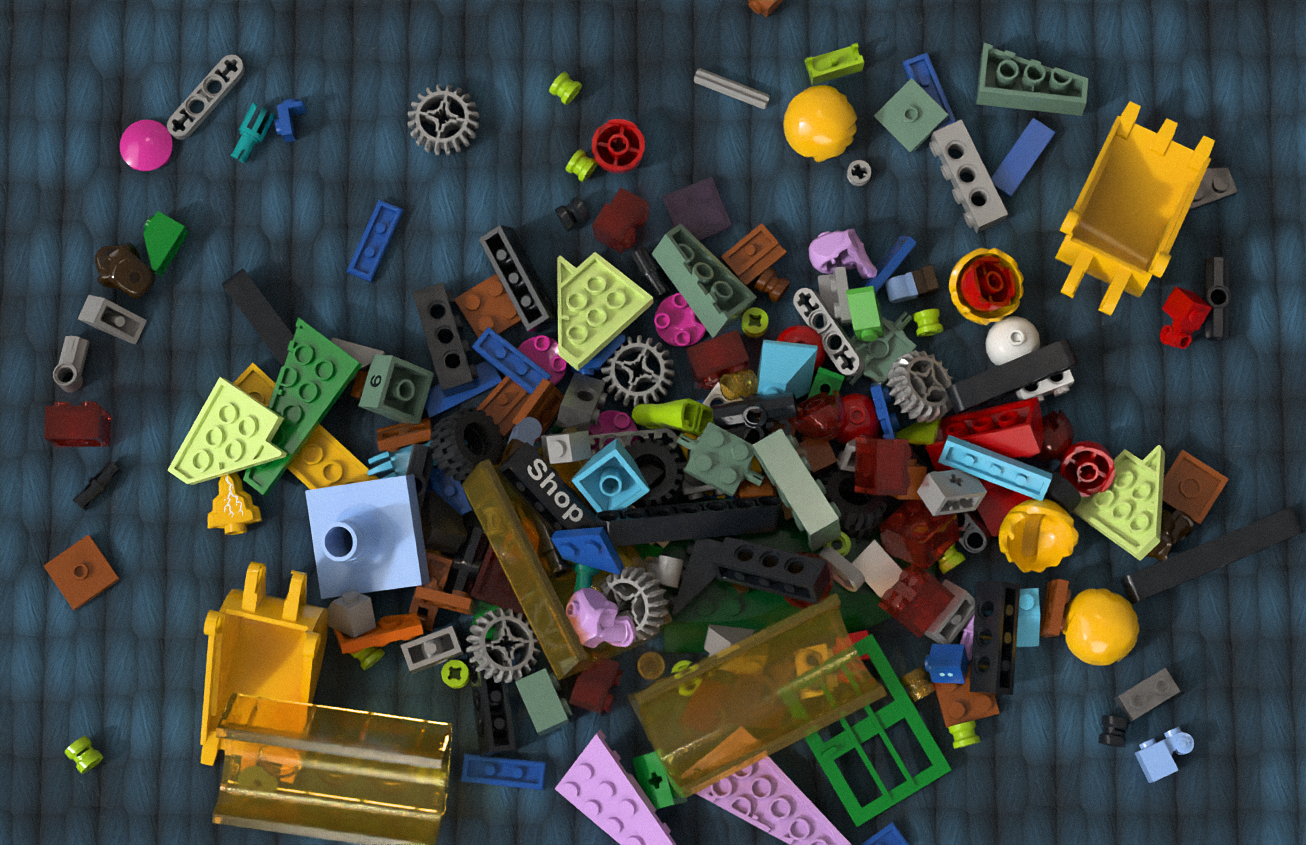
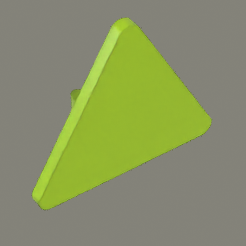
(920, 433)

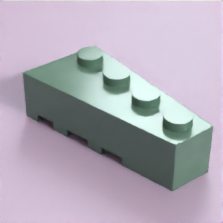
(1028, 85)
(703, 280)
(798, 488)

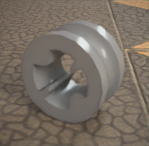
(863, 166)

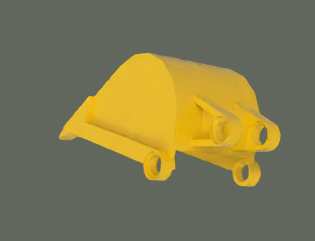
(1131, 208)
(260, 649)

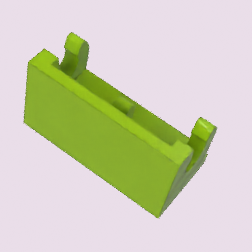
(834, 64)

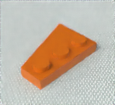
(387, 630)

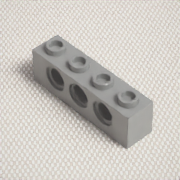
(957, 137)

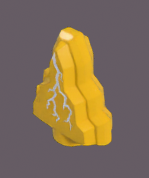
(233, 507)

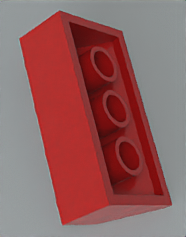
(1005, 429)

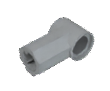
(71, 361)
(665, 569)

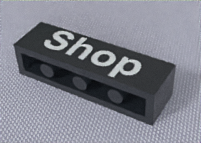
(545, 491)

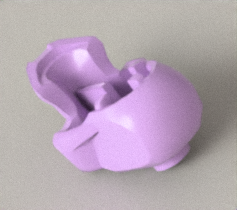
(840, 250)
(596, 620)

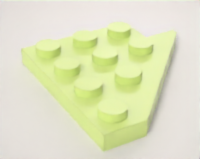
(594, 307)

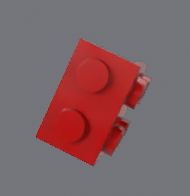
(997, 504)

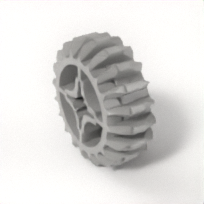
(454, 122)
(649, 376)
(920, 386)
(642, 605)
(504, 656)

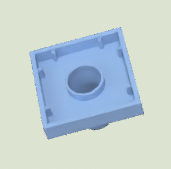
(385, 534)

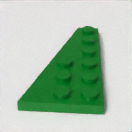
(303, 395)

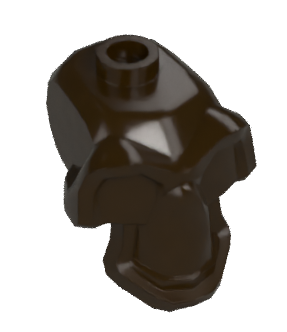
(123, 269)
(1173, 529)

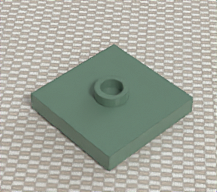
(911, 115)

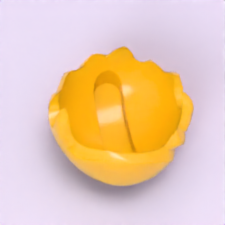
(820, 123)
(962, 305)
(1037, 535)
(1100, 626)

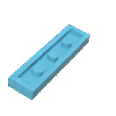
(995, 468)

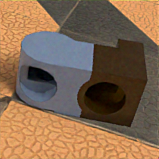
(525, 431)

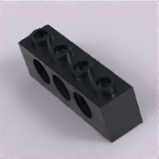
(519, 278)
(428, 302)
(771, 570)
(994, 637)
(491, 711)

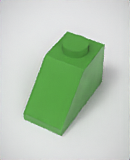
(865, 313)

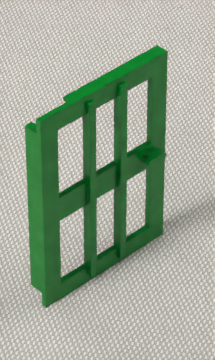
(870, 726)

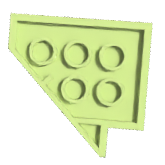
(227, 436)
(1131, 505)

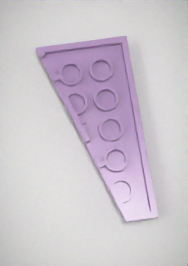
(612, 797)
(774, 804)

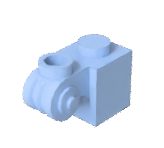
(1157, 757)

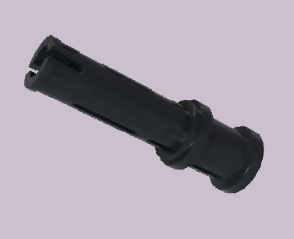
(558, 566)

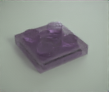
(698, 209)

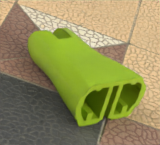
(679, 415)

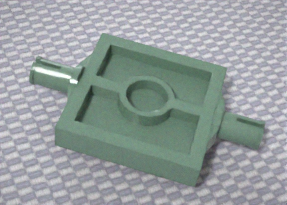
(883, 351)
(720, 459)

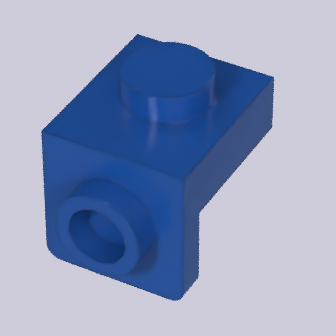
(284, 124)

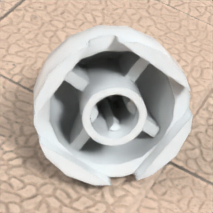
(1011, 339)

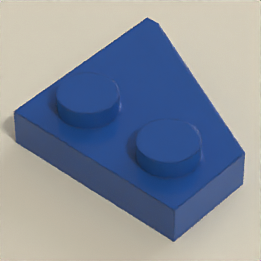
(881, 399)
(448, 489)
(588, 548)

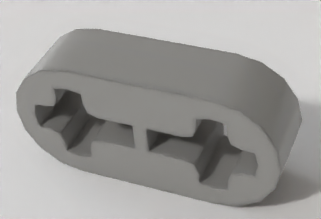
(843, 570)

